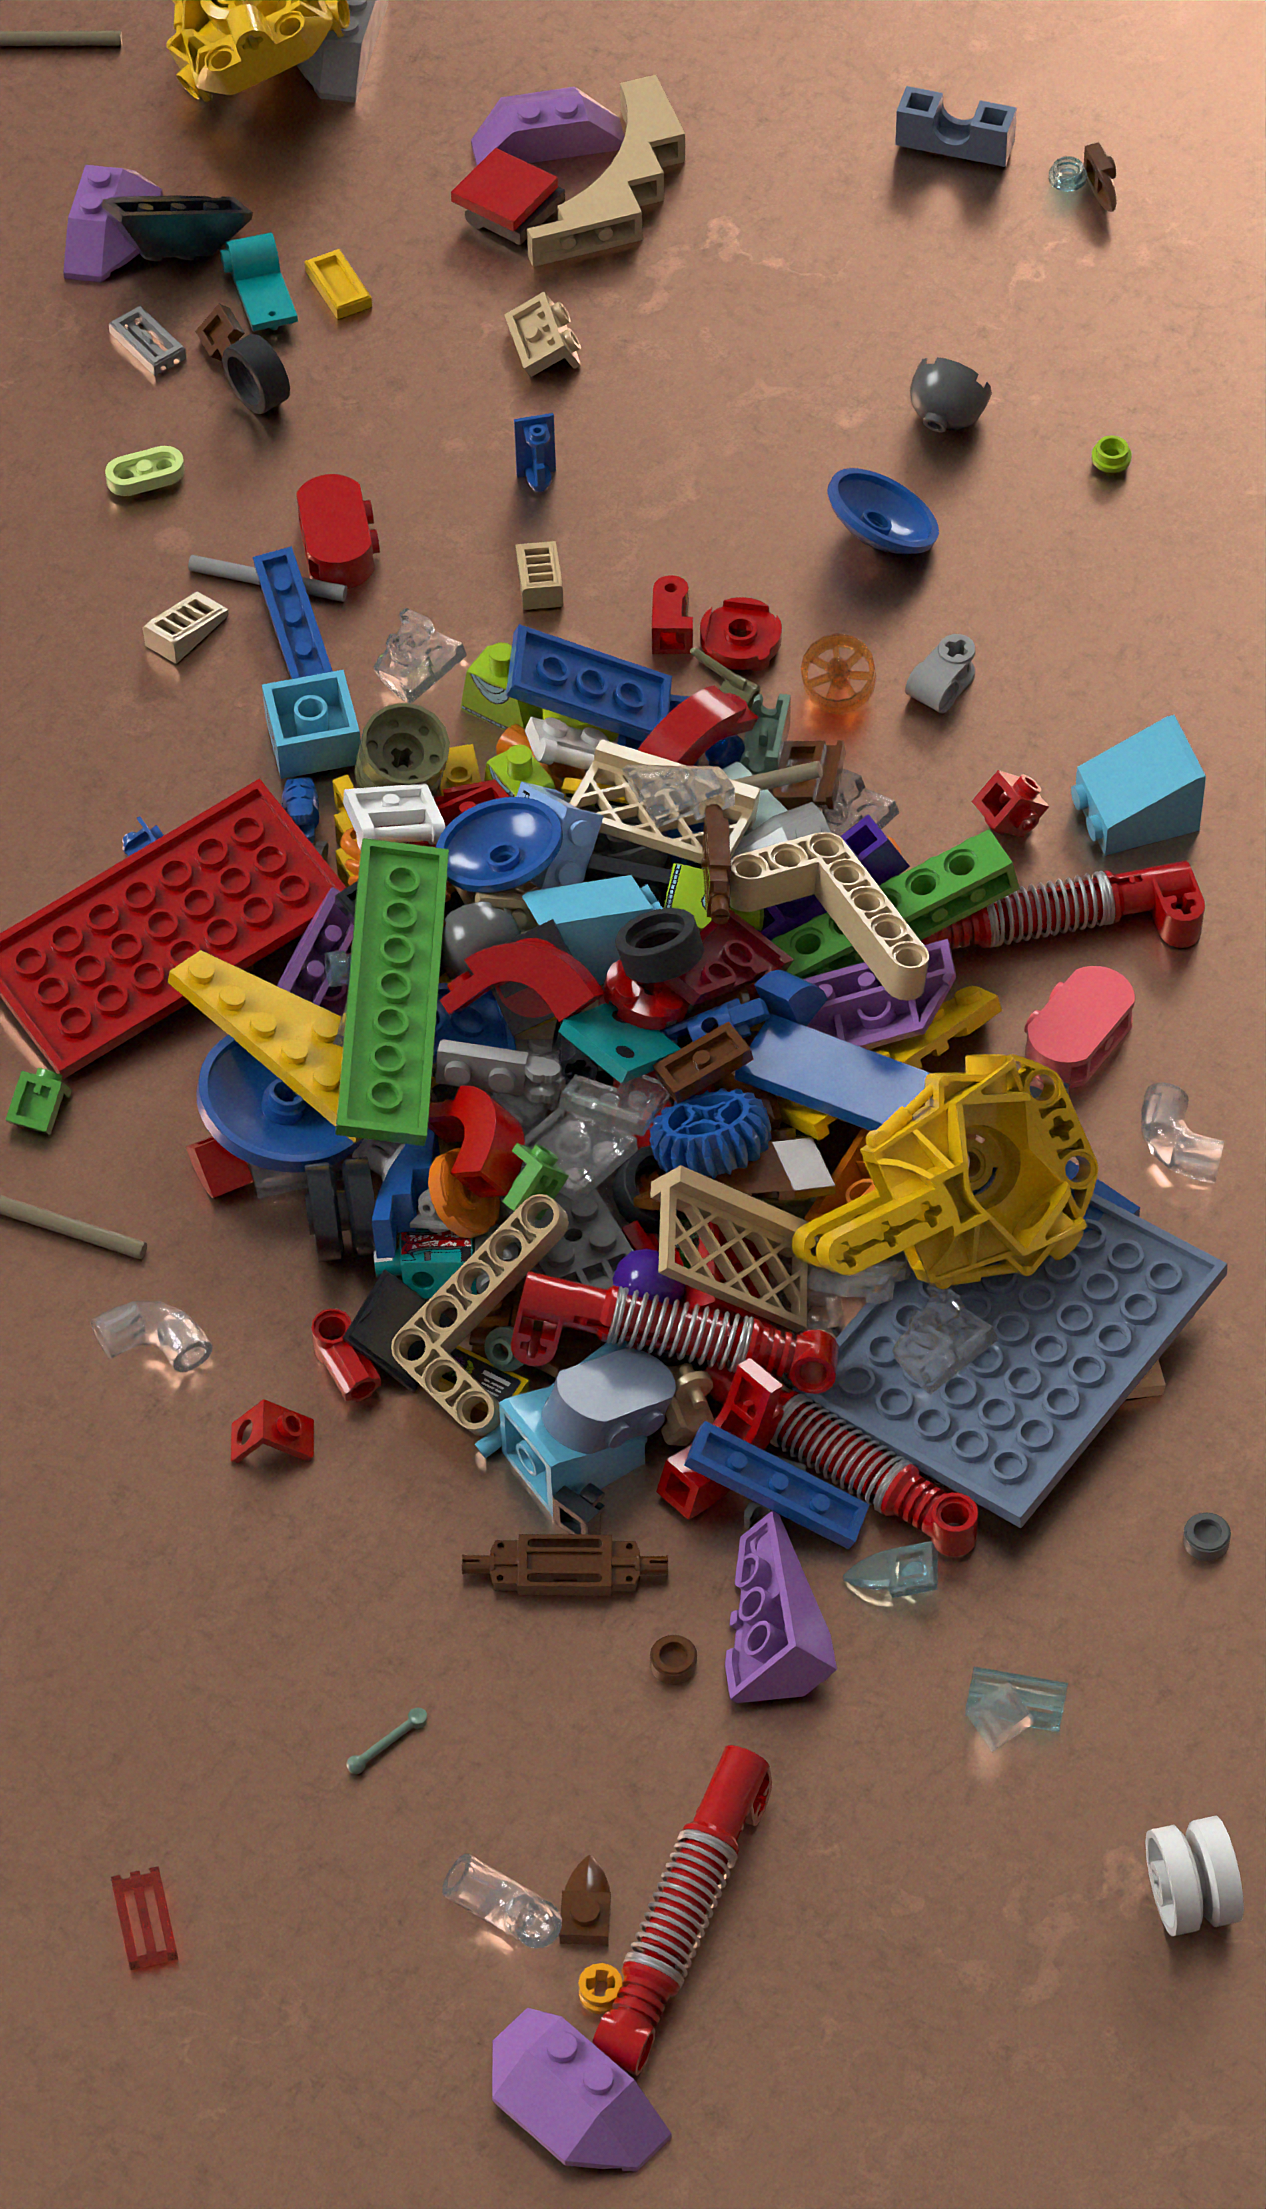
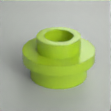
(1111, 454)

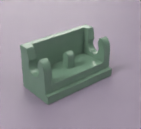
(768, 735)

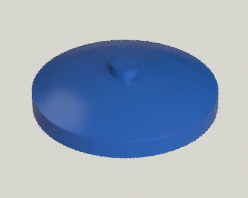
(262, 1116)

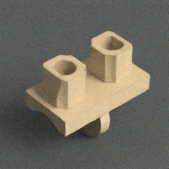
(688, 1406)

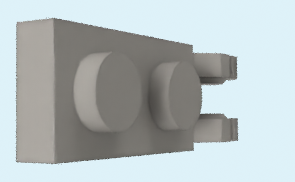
(498, 1070)

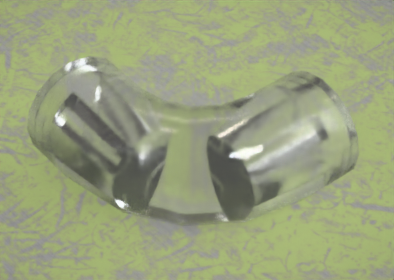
(1171, 1140)
(153, 1325)
(502, 1902)

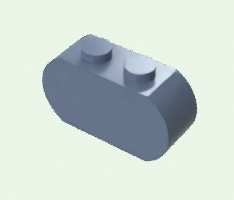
(608, 1400)

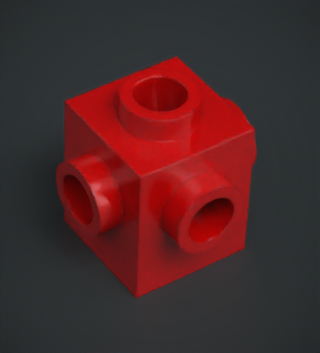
(1010, 803)

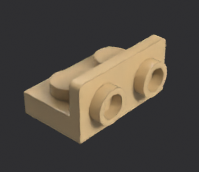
(542, 334)

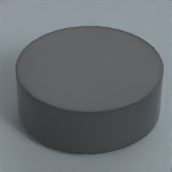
(1206, 1536)

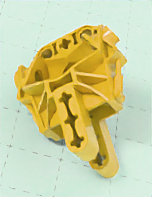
(244, 42)
(926, 1188)

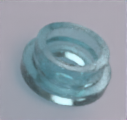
(1067, 174)

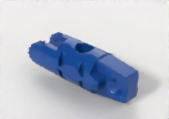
(302, 805)
(739, 1015)

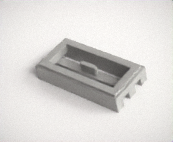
(140, 343)

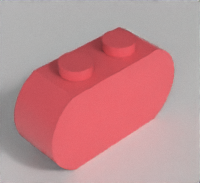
(1081, 1023)

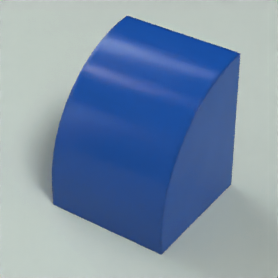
(790, 996)

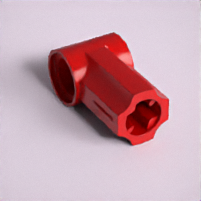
(348, 1367)

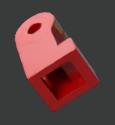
(670, 625)

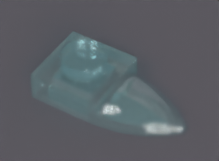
(898, 1570)

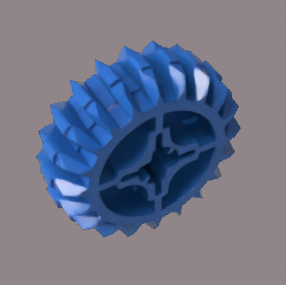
(711, 1132)

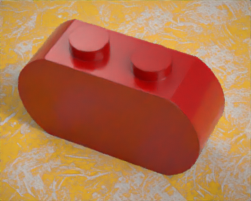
(337, 530)

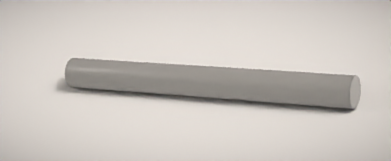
(248, 574)

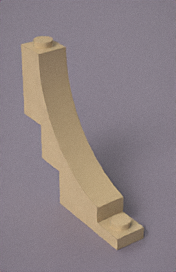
(609, 209)

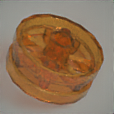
(838, 673)

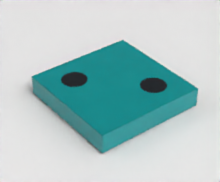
(615, 1044)

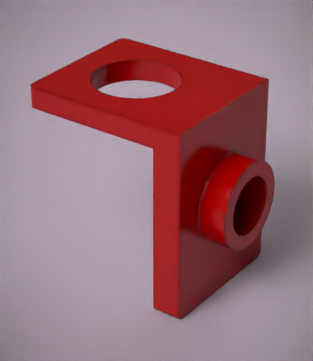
(275, 1428)

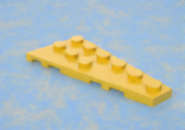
(954, 1018)
(272, 1025)

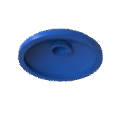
(882, 512)
(501, 844)

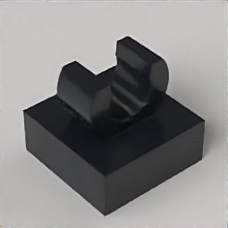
(580, 1511)

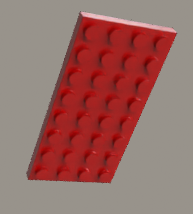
(102, 955)

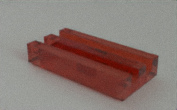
(137, 1883)

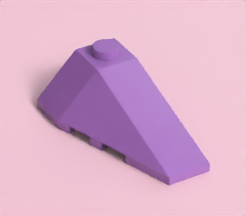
(780, 1631)

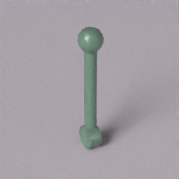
(416, 1719)

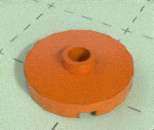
(456, 1204)

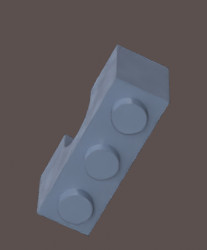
(928, 127)

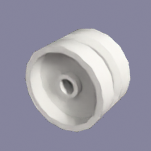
(1194, 1875)

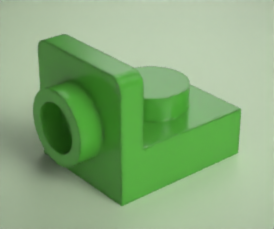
(37, 1100)
(538, 1177)

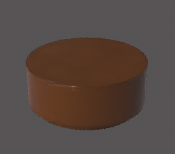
(673, 1659)

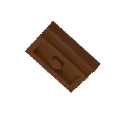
(820, 790)

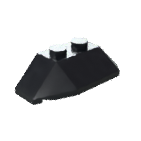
(177, 223)

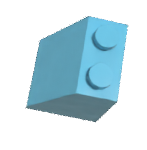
(1141, 789)
(592, 916)
(549, 1464)

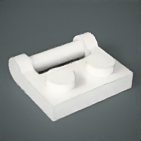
(559, 743)
(394, 806)

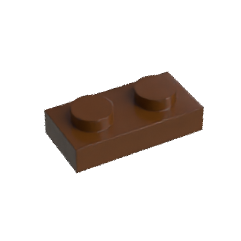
(703, 1062)

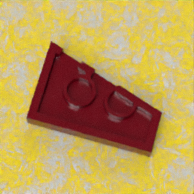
(732, 959)

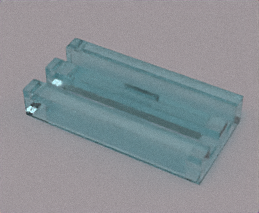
(1032, 1691)

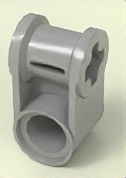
(943, 673)

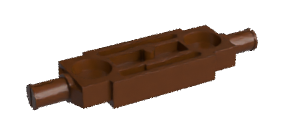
(716, 864)
(565, 1565)

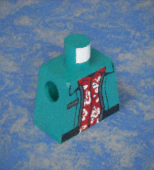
(427, 1259)

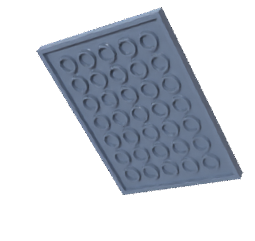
(1062, 1366)

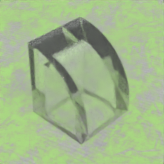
(1000, 1716)

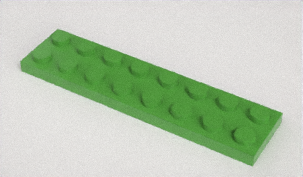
(392, 993)

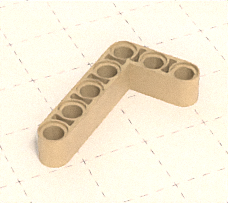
(831, 871)
(474, 1308)

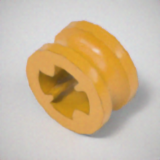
(588, 1980)

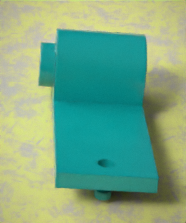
(259, 281)

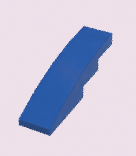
(400, 1192)

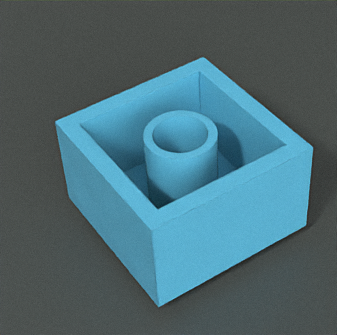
(311, 723)

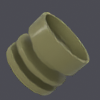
(402, 748)

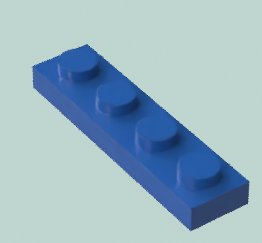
(291, 613)
(776, 1484)

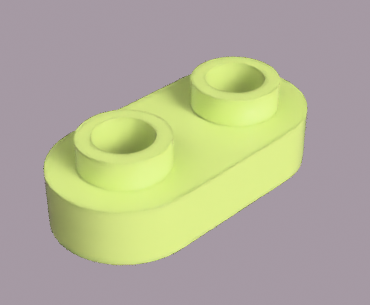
(144, 470)

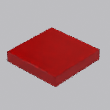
(504, 189)

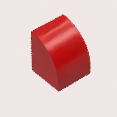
(217, 1167)

